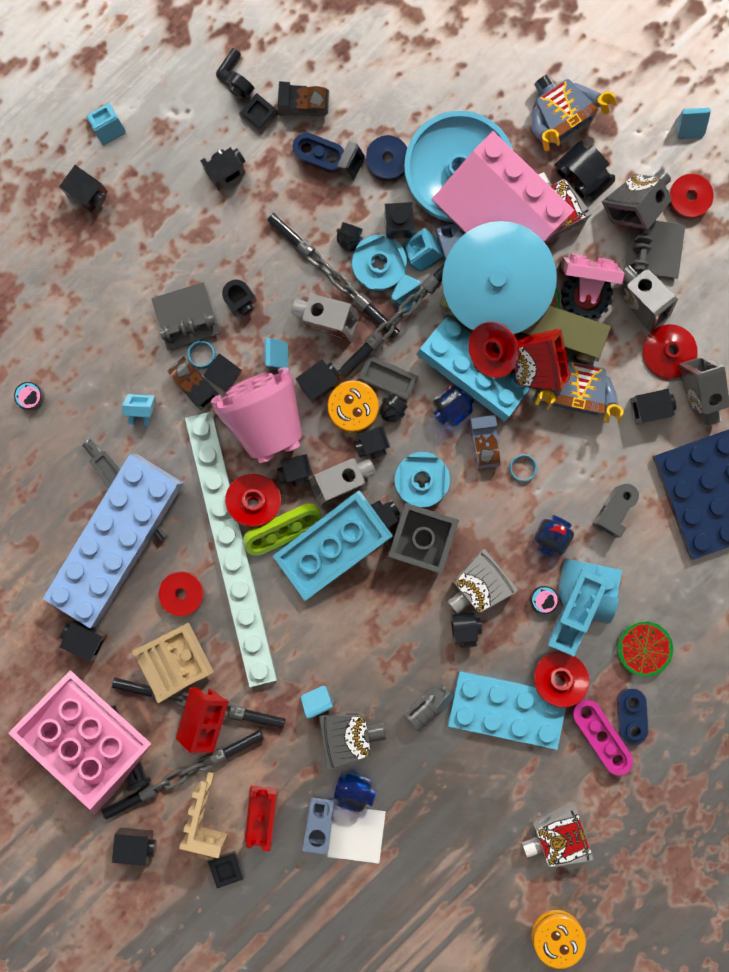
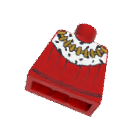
(542, 361)

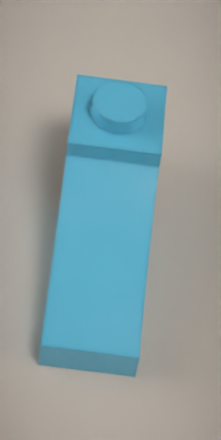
(577, 612)

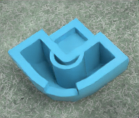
(609, 601)

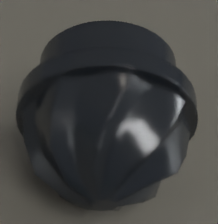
(349, 236)
(392, 408)

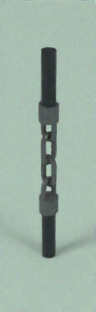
(305, 249)
(375, 339)
(236, 712)
(150, 791)

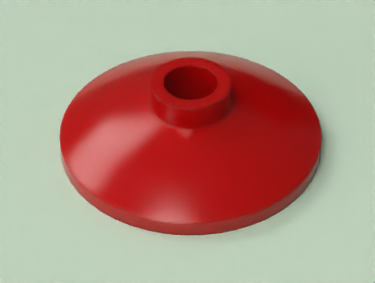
(656, 351)
(485, 353)
(256, 488)
(570, 670)

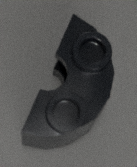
(587, 170)

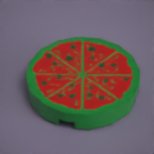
(644, 648)

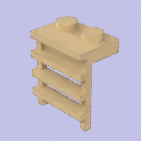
(173, 662)
(201, 840)

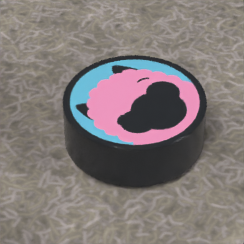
(28, 396)
(544, 599)

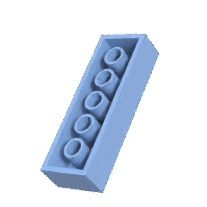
(113, 540)

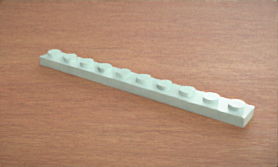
(231, 550)

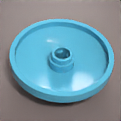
(439, 151)
(499, 276)

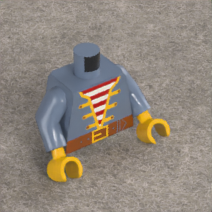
(565, 109)
(585, 392)

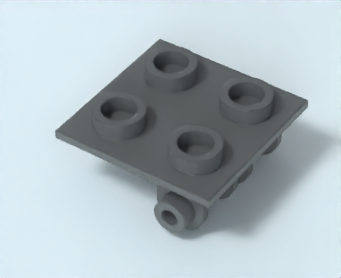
(656, 249)
(185, 316)

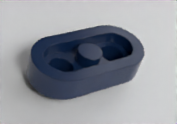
(320, 151)
(631, 717)

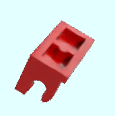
(201, 721)
(261, 817)

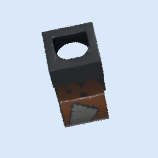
(302, 100)
(192, 383)

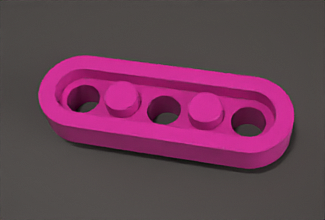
(610, 745)

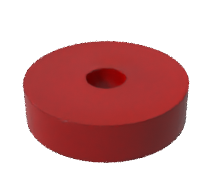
(702, 192)
(169, 598)

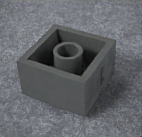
(423, 538)

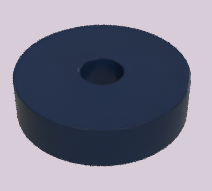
(384, 146)

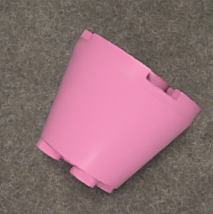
(262, 414)

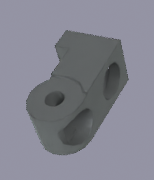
(615, 508)

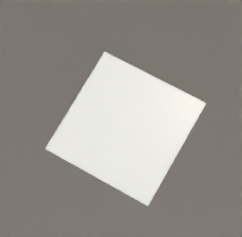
(356, 835)

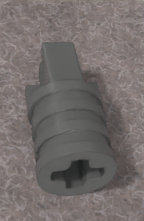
(428, 706)

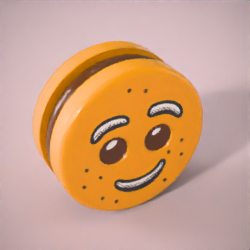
(353, 406)
(558, 939)

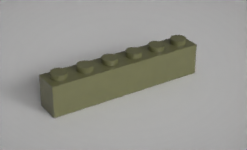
(580, 334)

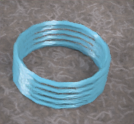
(192, 346)
(535, 465)

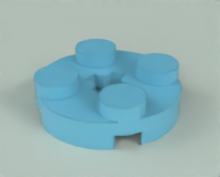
(386, 249)
(410, 490)

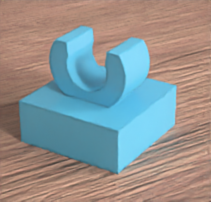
(138, 406)

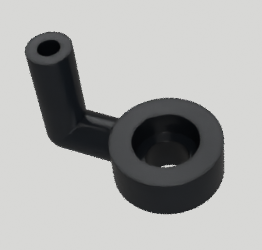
(238, 84)

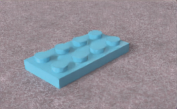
(449, 354)
(332, 545)
(504, 710)

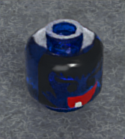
(452, 406)
(553, 536)
(354, 793)

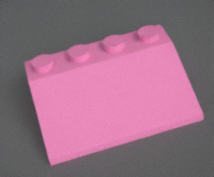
(501, 187)
(81, 741)

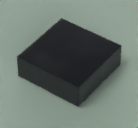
(258, 113)
(351, 160)
(222, 372)
(226, 869)

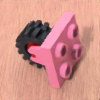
(589, 286)

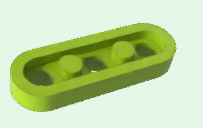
(281, 529)

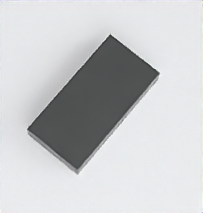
(387, 378)

